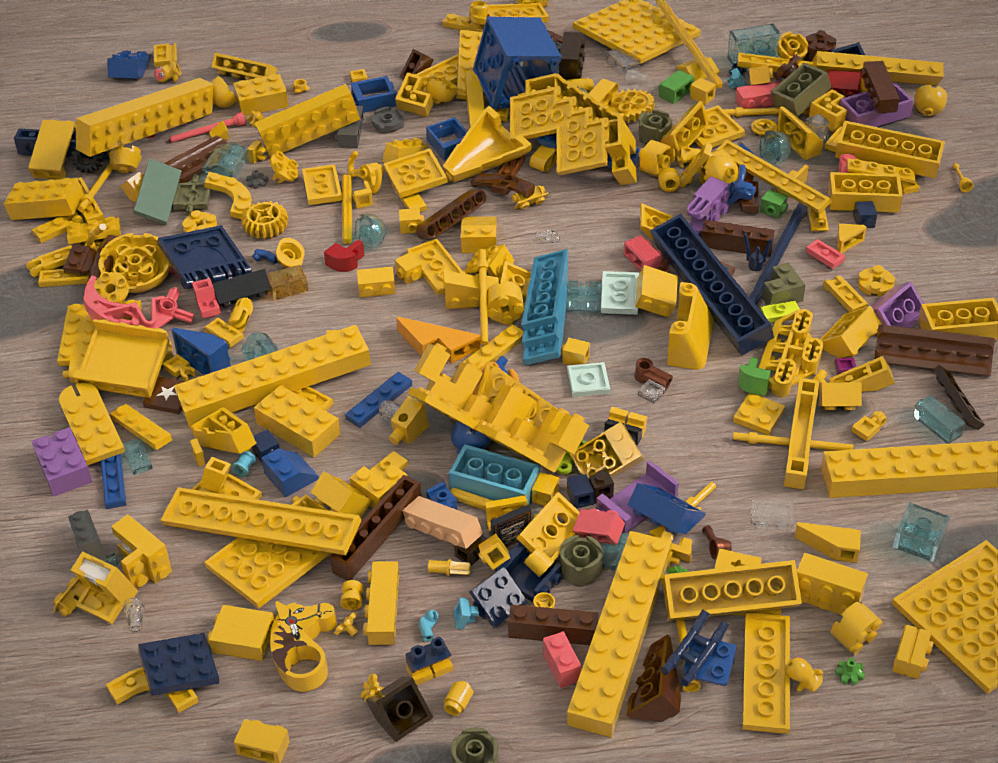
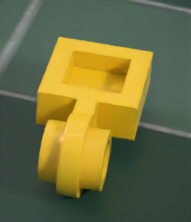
(868, 427)

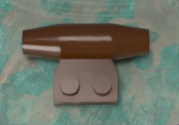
(85, 259)

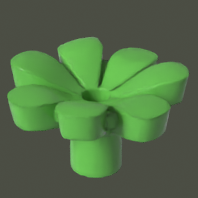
(850, 671)

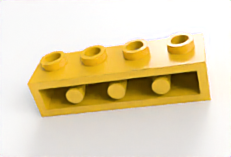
(241, 67)
(382, 603)

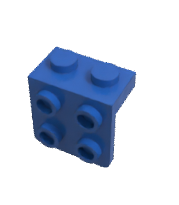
(719, 664)

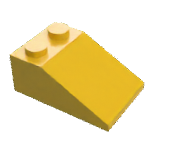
(478, 233)

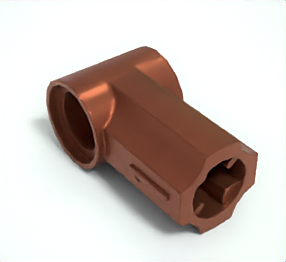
(645, 371)

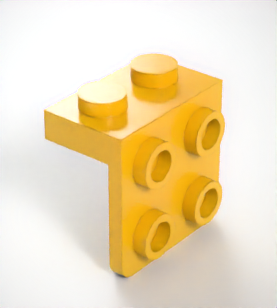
(495, 257)

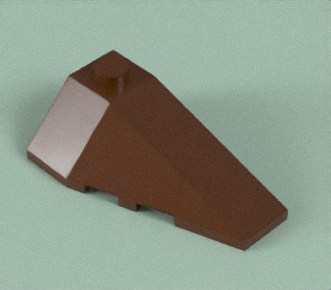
(657, 694)

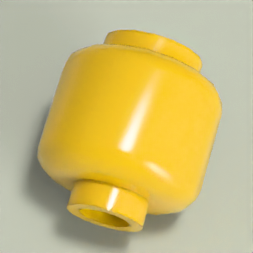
(669, 179)

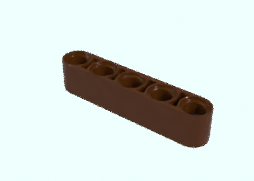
(450, 214)

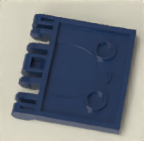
(203, 253)

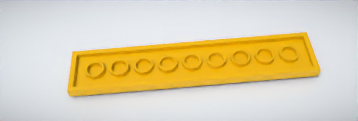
(262, 520)

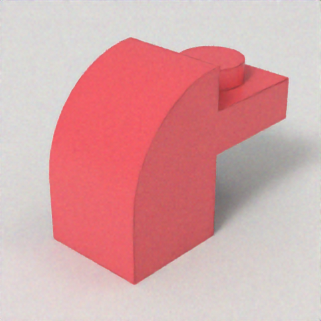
(206, 298)

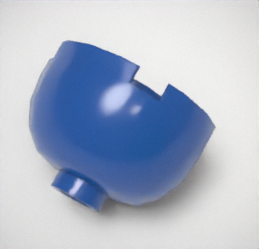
(462, 434)

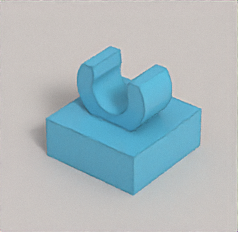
(736, 79)
(464, 613)

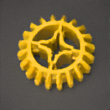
(264, 220)

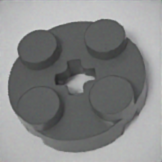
(387, 119)

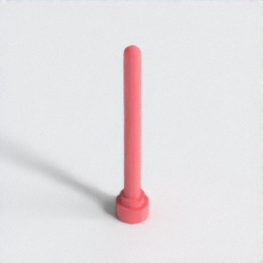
(238, 119)

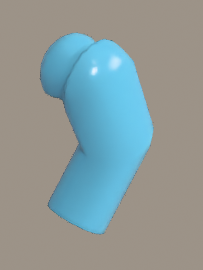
(426, 624)

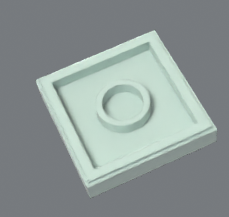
(588, 379)

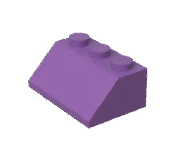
(899, 306)

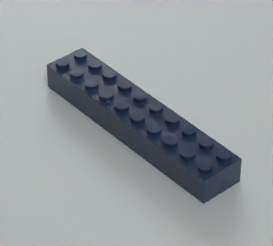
(724, 297)

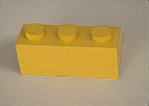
(687, 128)
(802, 138)
(850, 332)

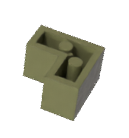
(784, 286)

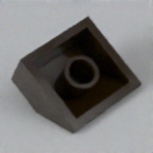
(400, 708)

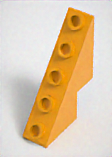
(420, 334)

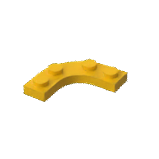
(237, 191)
(136, 682)

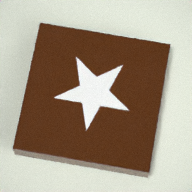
(164, 396)

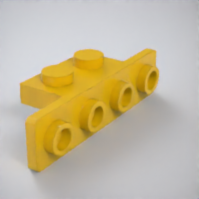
(859, 166)

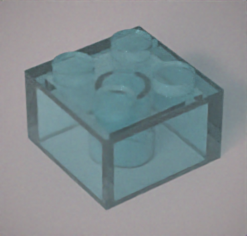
(921, 532)

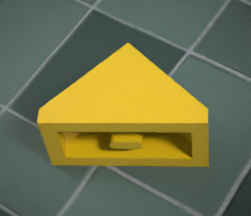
(849, 236)

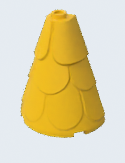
(484, 148)

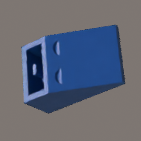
(128, 64)

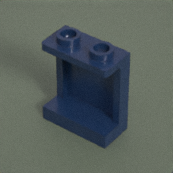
(525, 578)

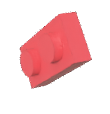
(825, 254)

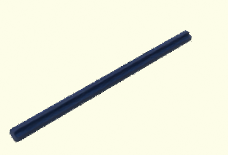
(778, 252)

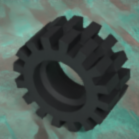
(87, 168)

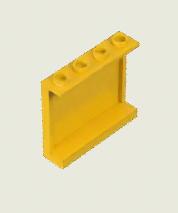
(123, 358)

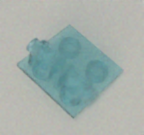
(584, 296)

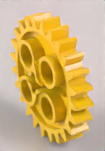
(631, 104)

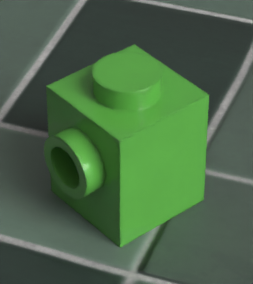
(774, 204)

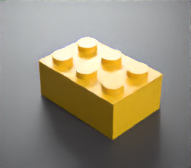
(261, 94)
(829, 584)

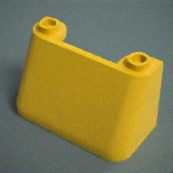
(692, 336)

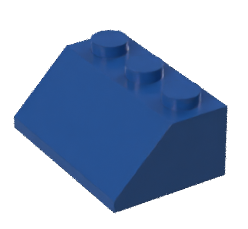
(664, 509)

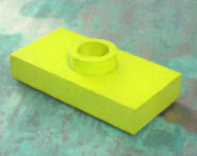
(777, 311)

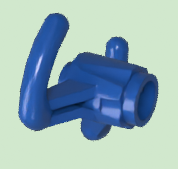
(740, 188)

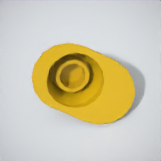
(289, 252)

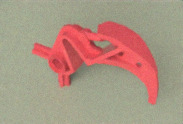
(161, 310)

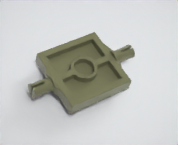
(191, 196)

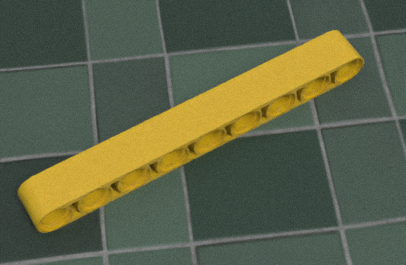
(546, 157)

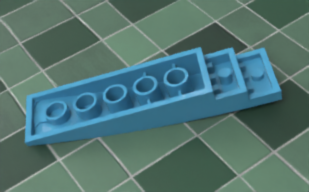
(545, 308)

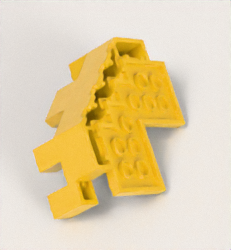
(582, 126)
(505, 419)

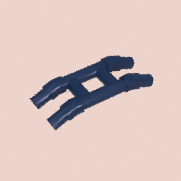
(693, 636)

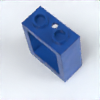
(374, 85)
(448, 127)

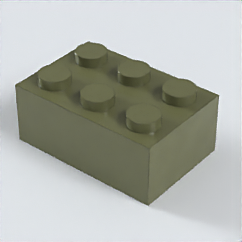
(801, 88)

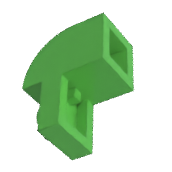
(753, 379)

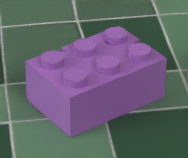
(61, 461)

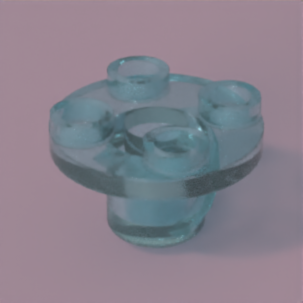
(258, 345)

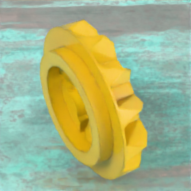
(758, 126)

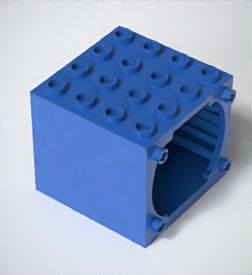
(505, 45)

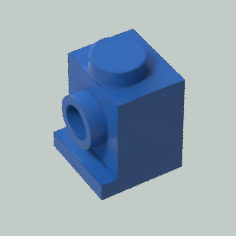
(441, 494)

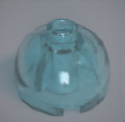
(775, 147)
(370, 230)

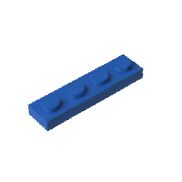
(370, 405)

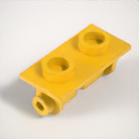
(538, 197)
(818, 222)
(65, 601)

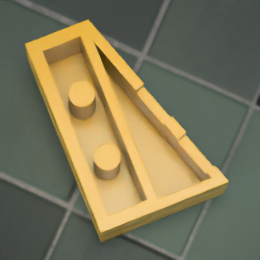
(463, 289)
(223, 432)

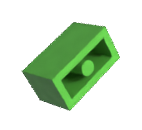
(675, 86)

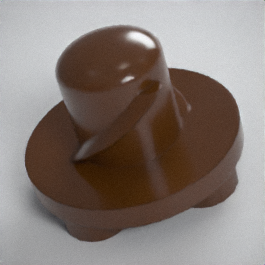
(786, 69)

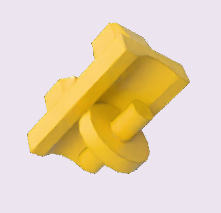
(678, 552)

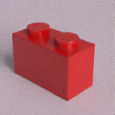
(844, 82)

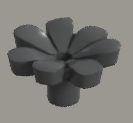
(256, 179)

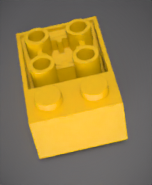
(609, 452)

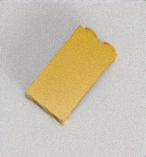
(51, 149)

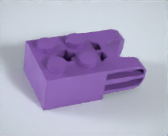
(708, 203)

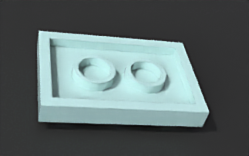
(619, 292)

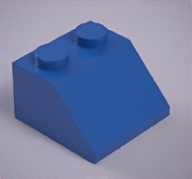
(288, 471)

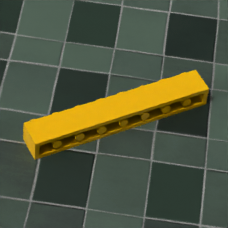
(899, 69)

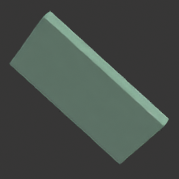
(157, 192)

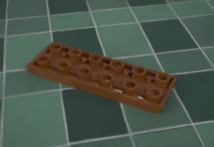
(194, 159)
(932, 348)

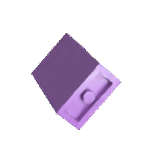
(619, 503)

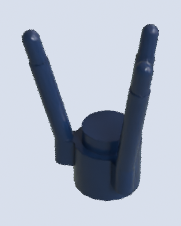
(756, 259)

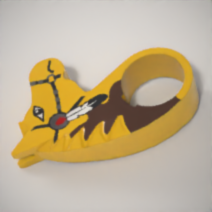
(293, 641)

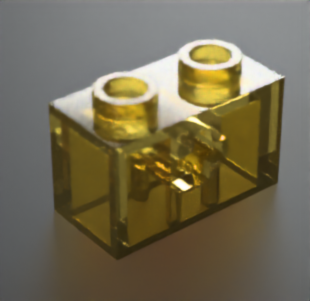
(287, 282)

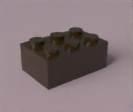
(572, 56)

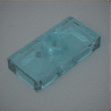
(137, 456)

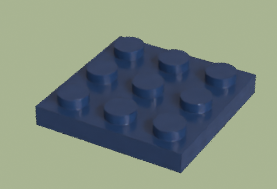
(178, 664)

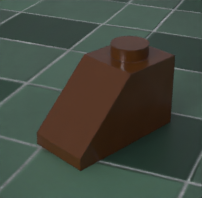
(416, 63)

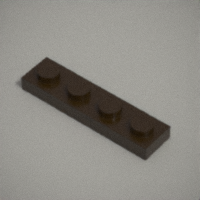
(961, 403)

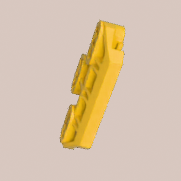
(796, 352)

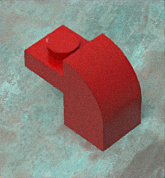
(343, 258)

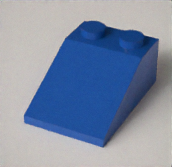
(201, 350)

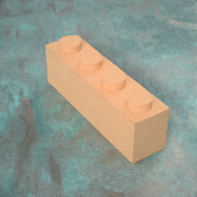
(442, 522)

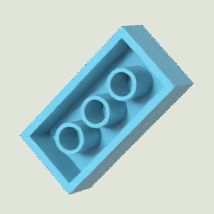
(492, 474)

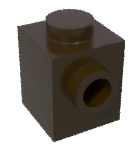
(471, 553)

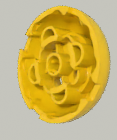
(143, 260)

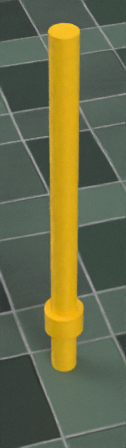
(739, 111)
(88, 198)
(482, 267)
(753, 438)

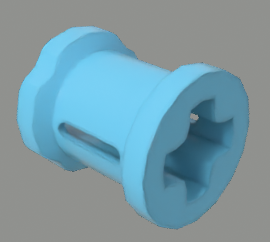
(242, 465)

